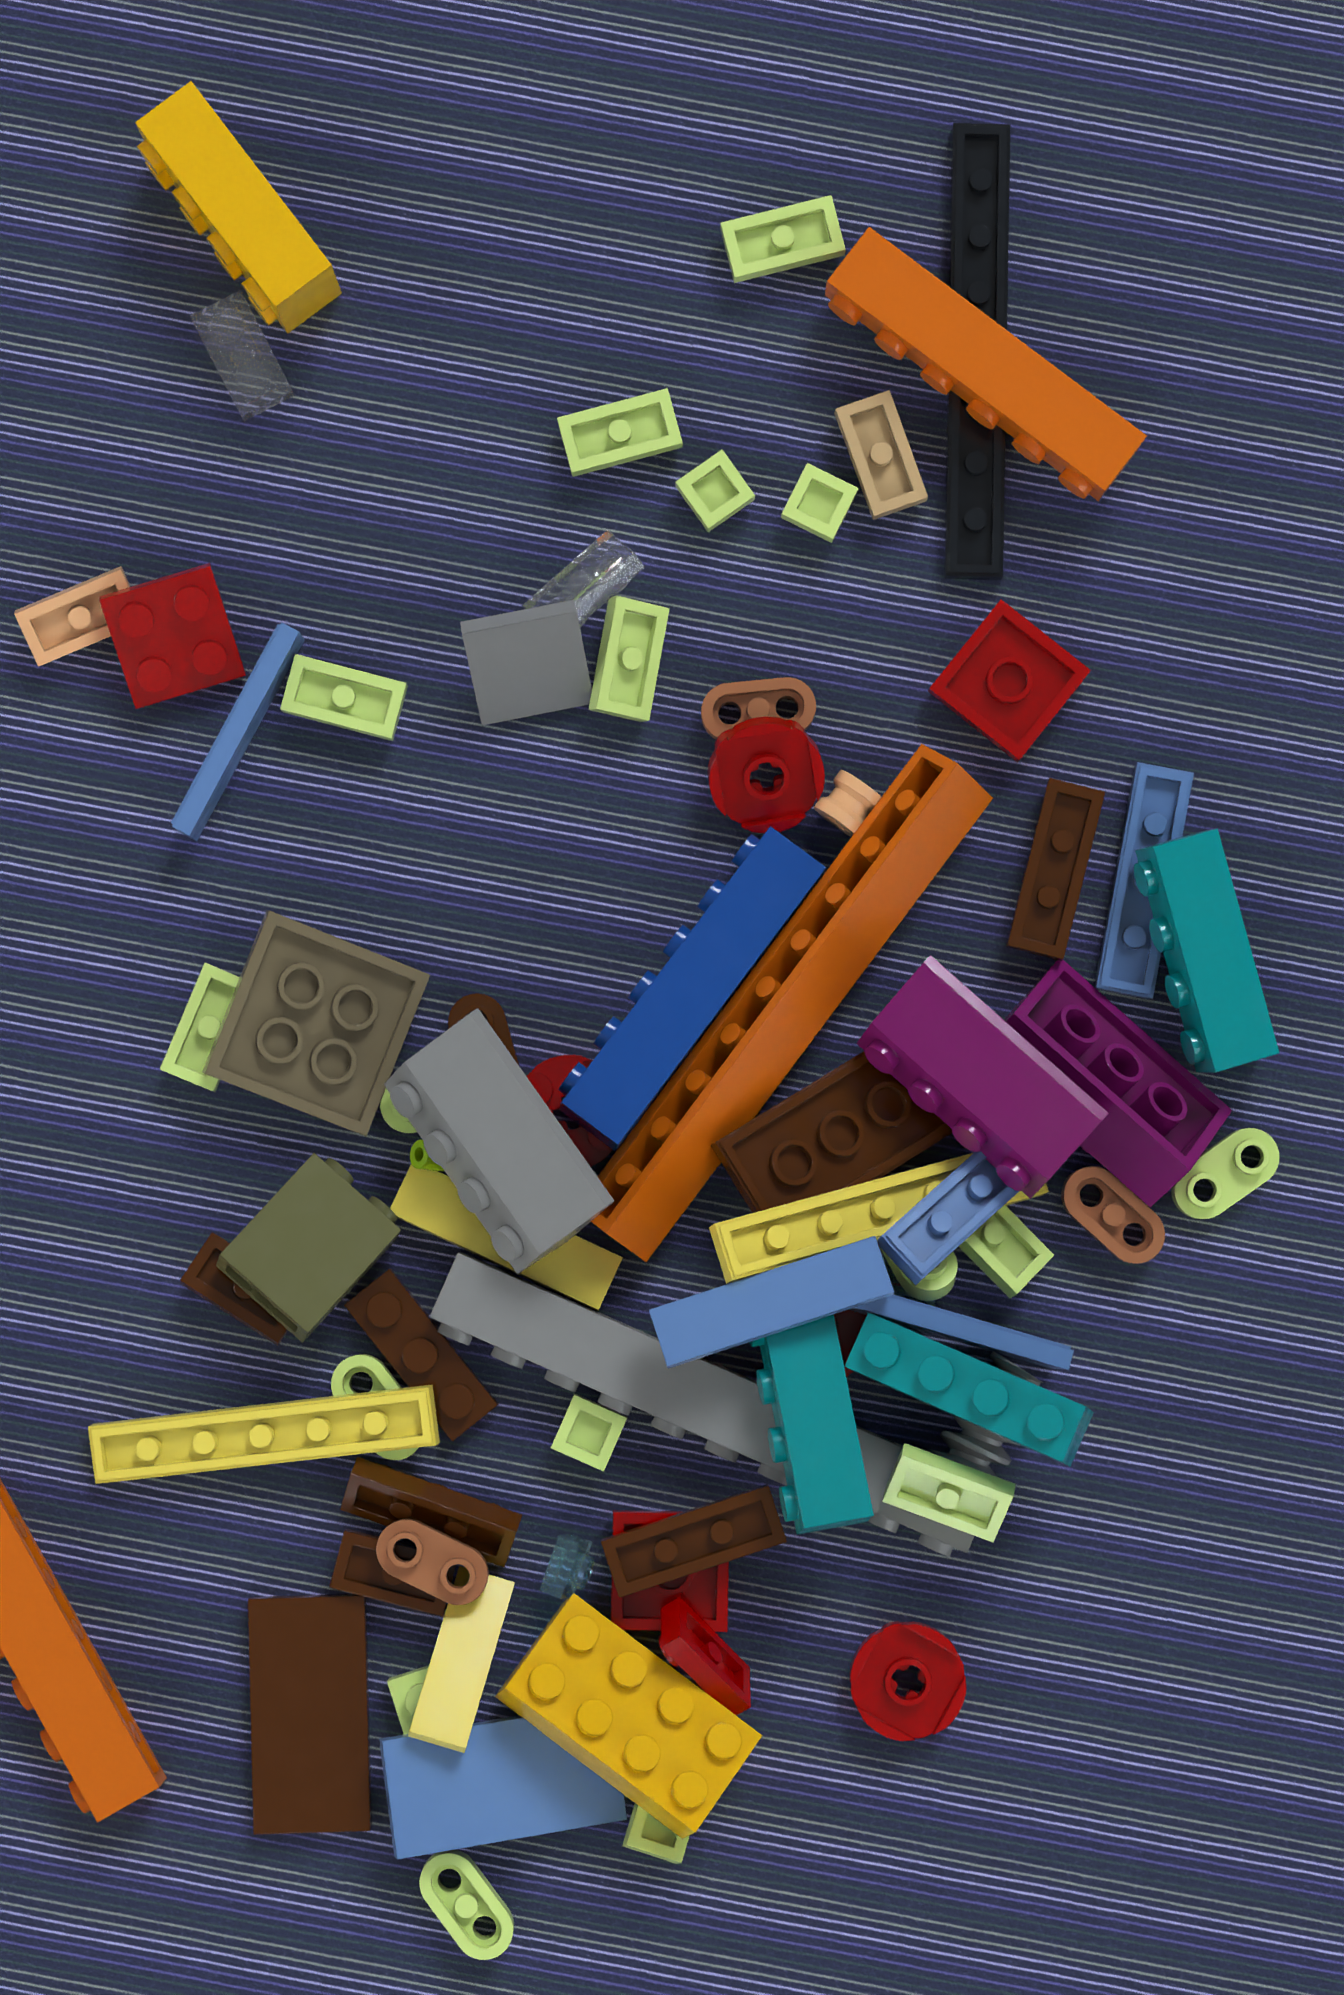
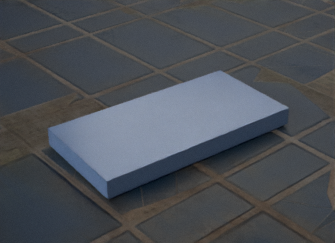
(499, 1790)

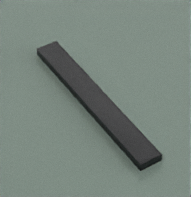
(981, 276)

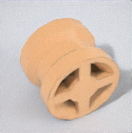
(847, 803)

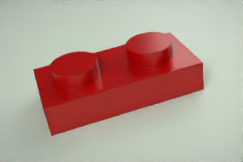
(704, 1656)

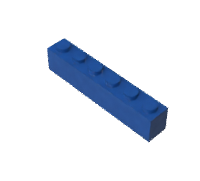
(691, 988)

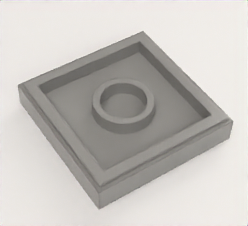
(527, 662)

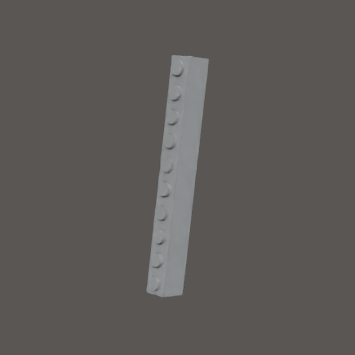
(632, 1372)

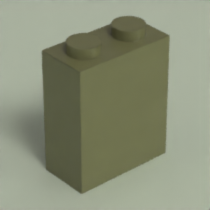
(309, 1245)

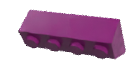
(980, 1078)
(1155, 1106)

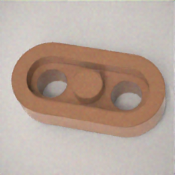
(755, 700)
(1112, 1214)
(432, 1560)

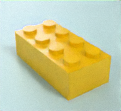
(234, 201)
(629, 1716)

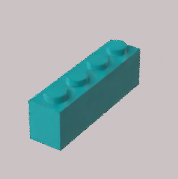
(1205, 952)
(969, 1389)
(813, 1427)

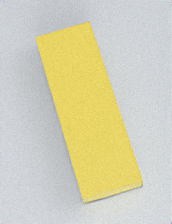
(460, 1665)

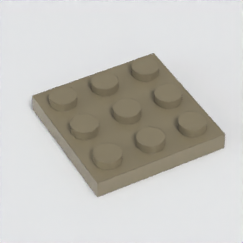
(316, 1023)

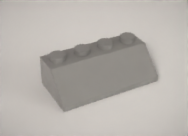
(497, 1142)

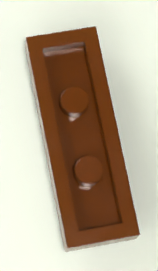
(1055, 869)
(420, 1353)
(390, 1495)
(693, 1540)

